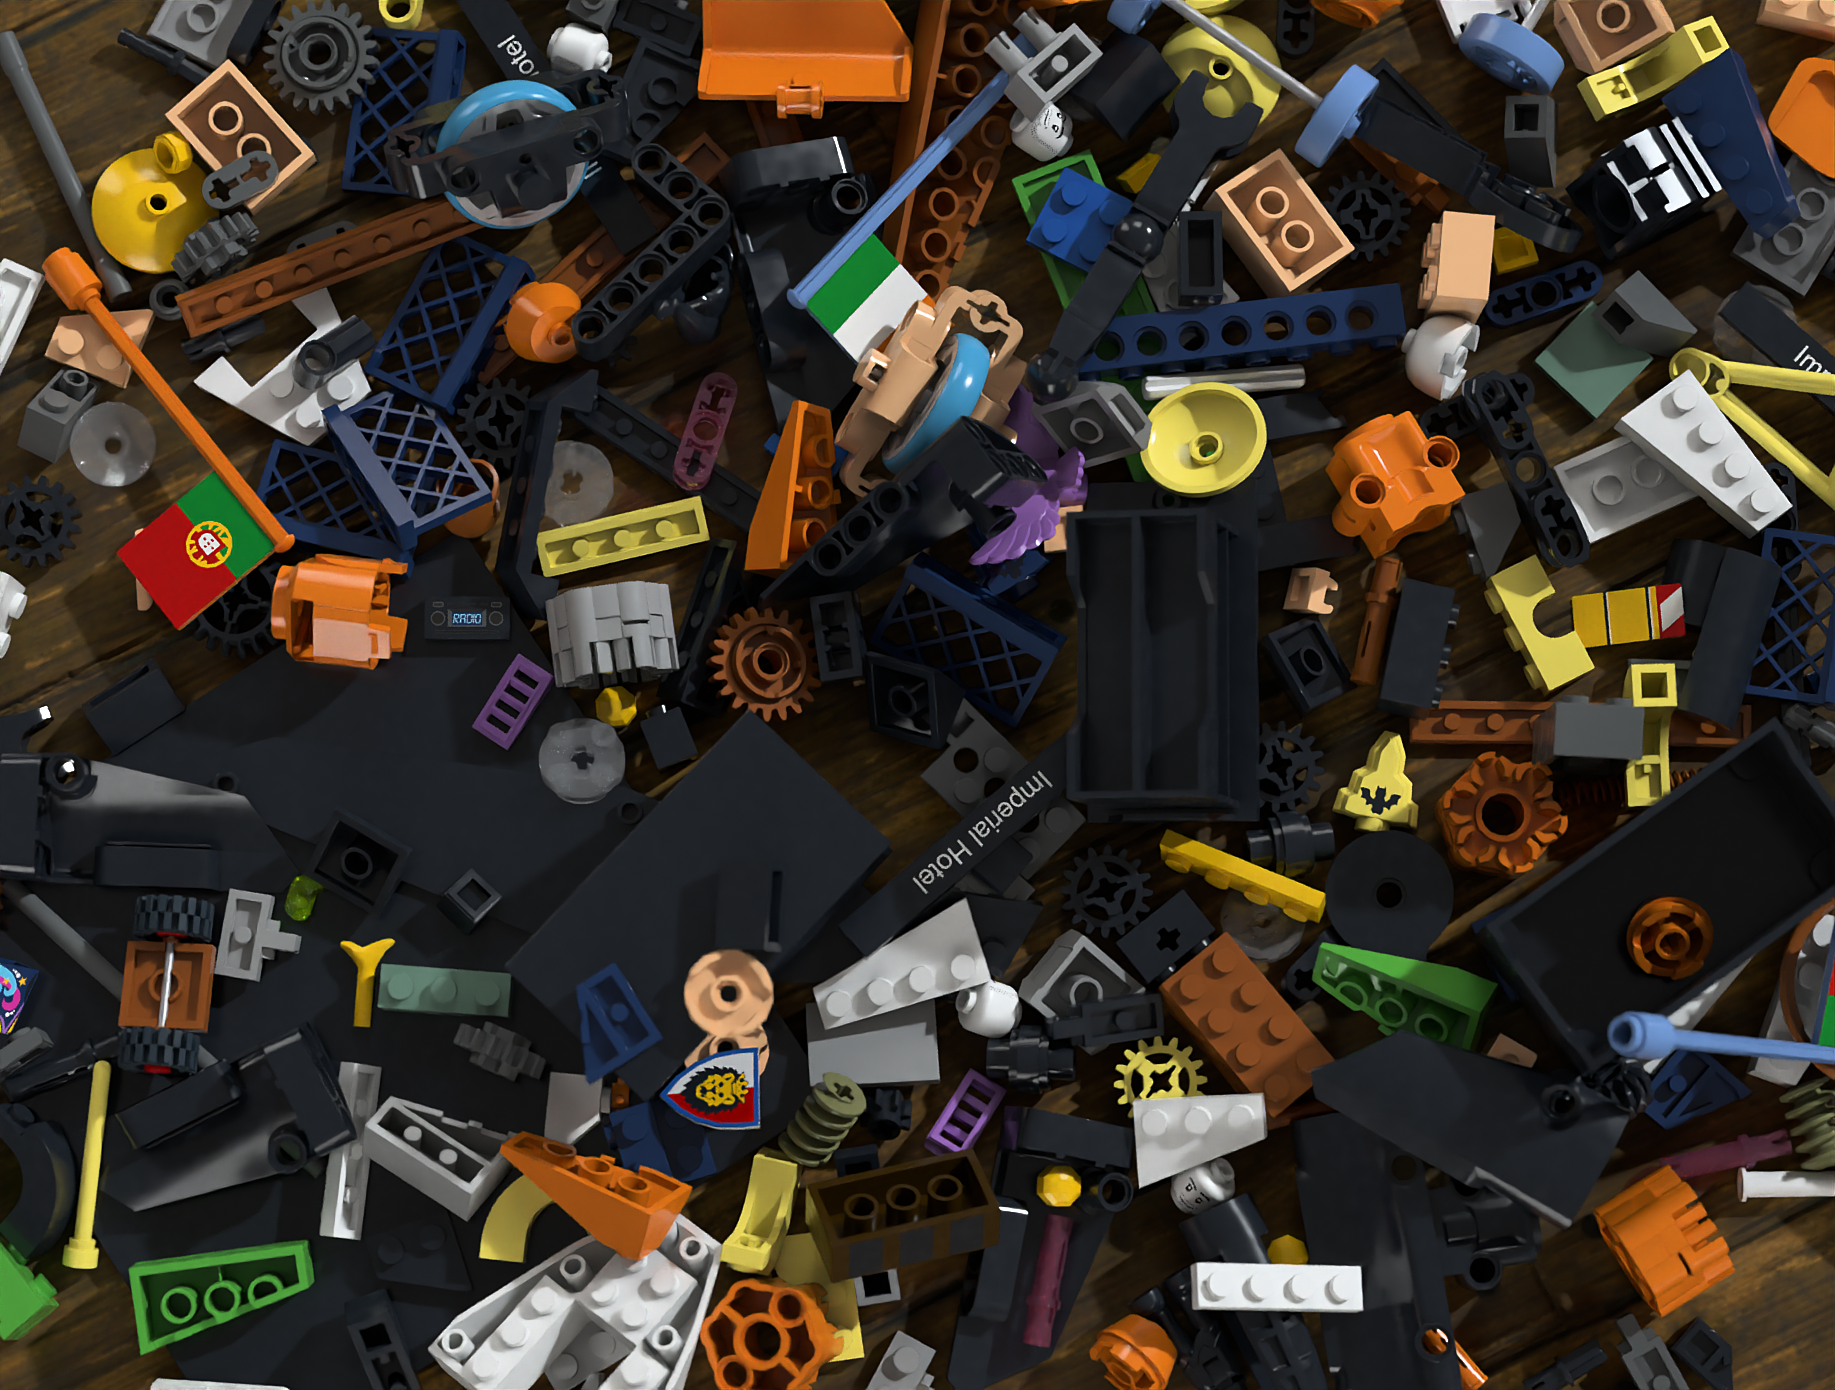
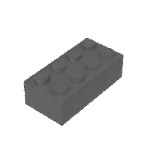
(1589, 737)

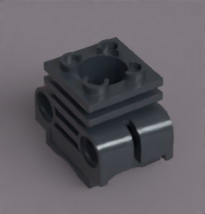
(1644, 188)

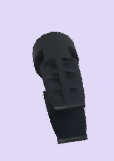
(1271, 1341)

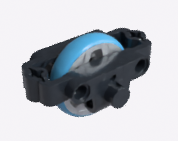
(510, 147)

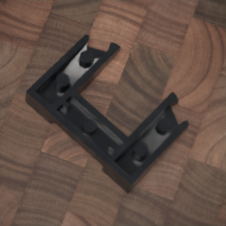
(1303, 541)

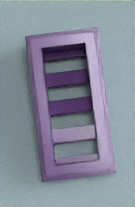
(519, 665)
(938, 1144)

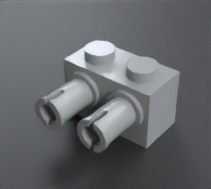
(1057, 67)

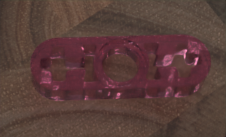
(712, 446)

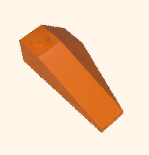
(797, 494)
(612, 1203)

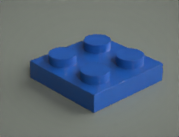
(1077, 221)

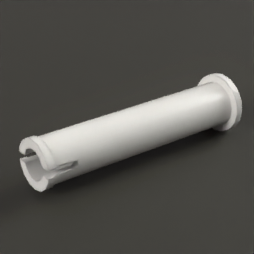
(1785, 1184)

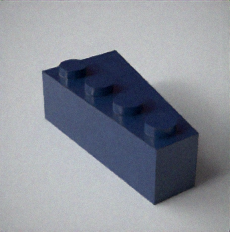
(1735, 142)

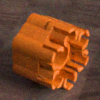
(1525, 791)
(1662, 1241)
(797, 1316)

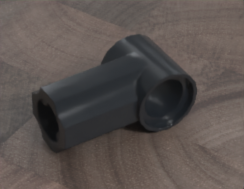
(333, 351)

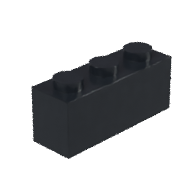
(1417, 650)

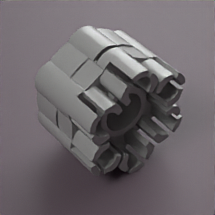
(606, 628)

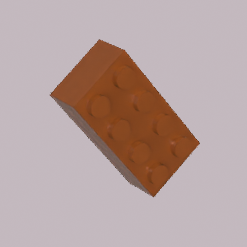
(1244, 1025)

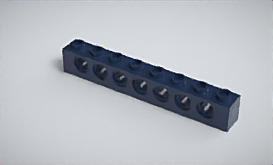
(1379, 303)

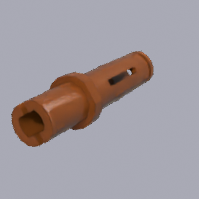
(1373, 634)

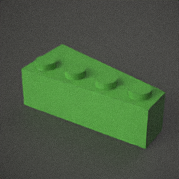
(206, 1289)
(23, 1297)

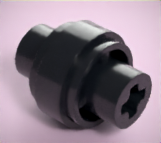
(1289, 844)
(1031, 1059)

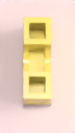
(1549, 660)

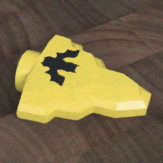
(1380, 791)

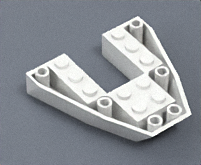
(644, 1304)

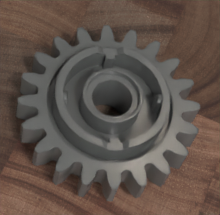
(316, 32)

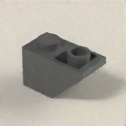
(1532, 139)
(1643, 318)
(55, 411)
(1489, 524)

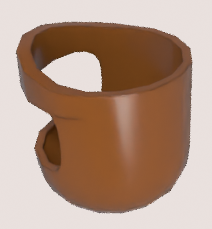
(478, 520)

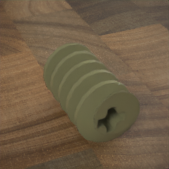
(823, 1120)
(1814, 1122)

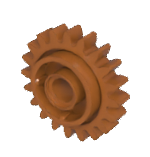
(740, 671)

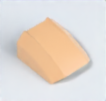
(1609, 30)

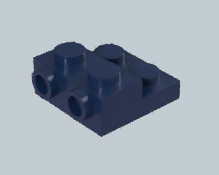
(660, 1140)

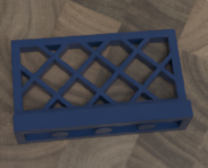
(444, 84)
(475, 345)
(379, 484)
(321, 537)
(985, 609)
(1826, 689)

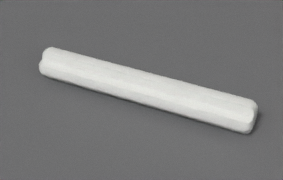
(1245, 379)

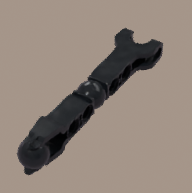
(1139, 235)

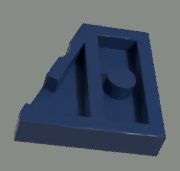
(612, 1023)
(1690, 1087)

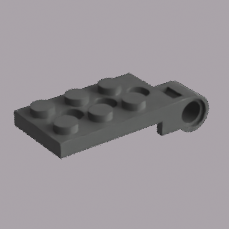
(998, 760)

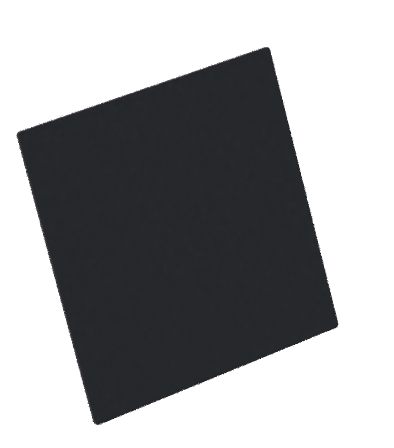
(408, 706)

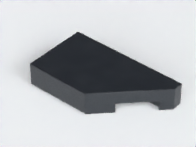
(1705, 1354)

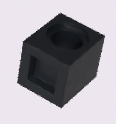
(668, 738)

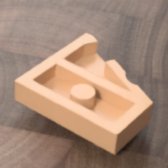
(86, 348)

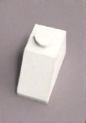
(574, 1106)

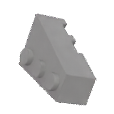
(437, 1155)

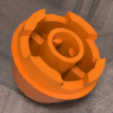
(541, 322)
(1670, 936)
(1136, 1354)

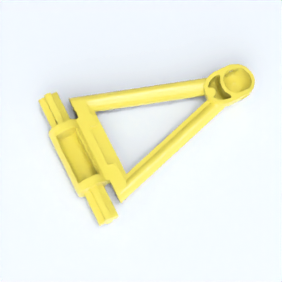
(1716, 378)

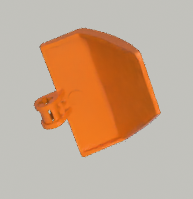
(804, 53)

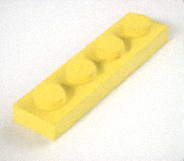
(622, 536)

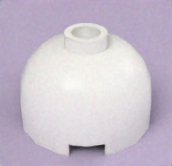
(1438, 354)

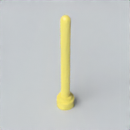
(81, 1248)

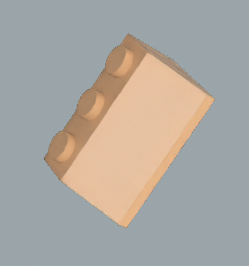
(1278, 227)

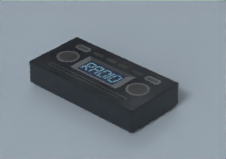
(467, 618)

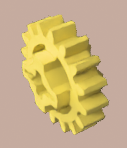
(1144, 1068)

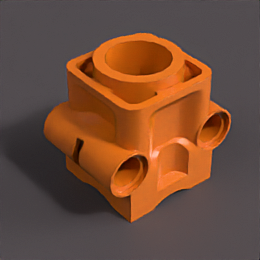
(1392, 481)

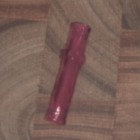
(1730, 1155)
(1049, 1271)

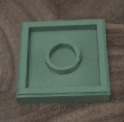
(1590, 363)

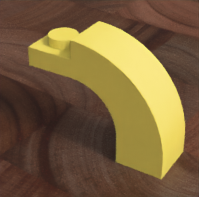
(1654, 72)
(1655, 690)
(765, 1213)
(511, 1220)

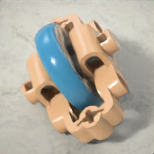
(928, 384)

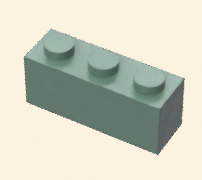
(446, 991)

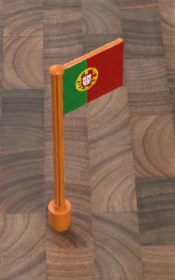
(215, 528)

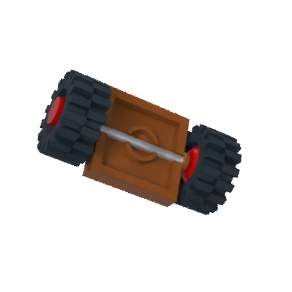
(167, 985)

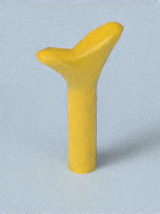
(366, 960)

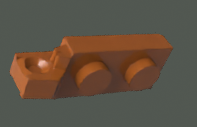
(1409, 180)

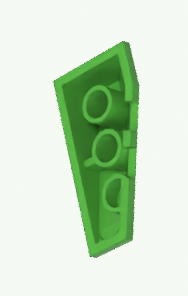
(1408, 993)

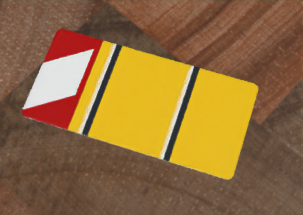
(1629, 615)

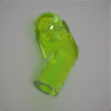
(302, 897)

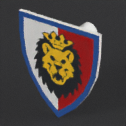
(719, 1090)

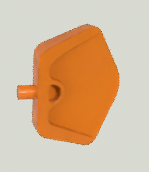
(1806, 115)

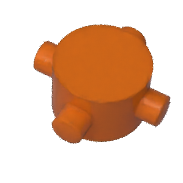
(620, 1095)

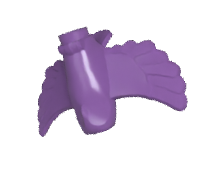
(1064, 488)

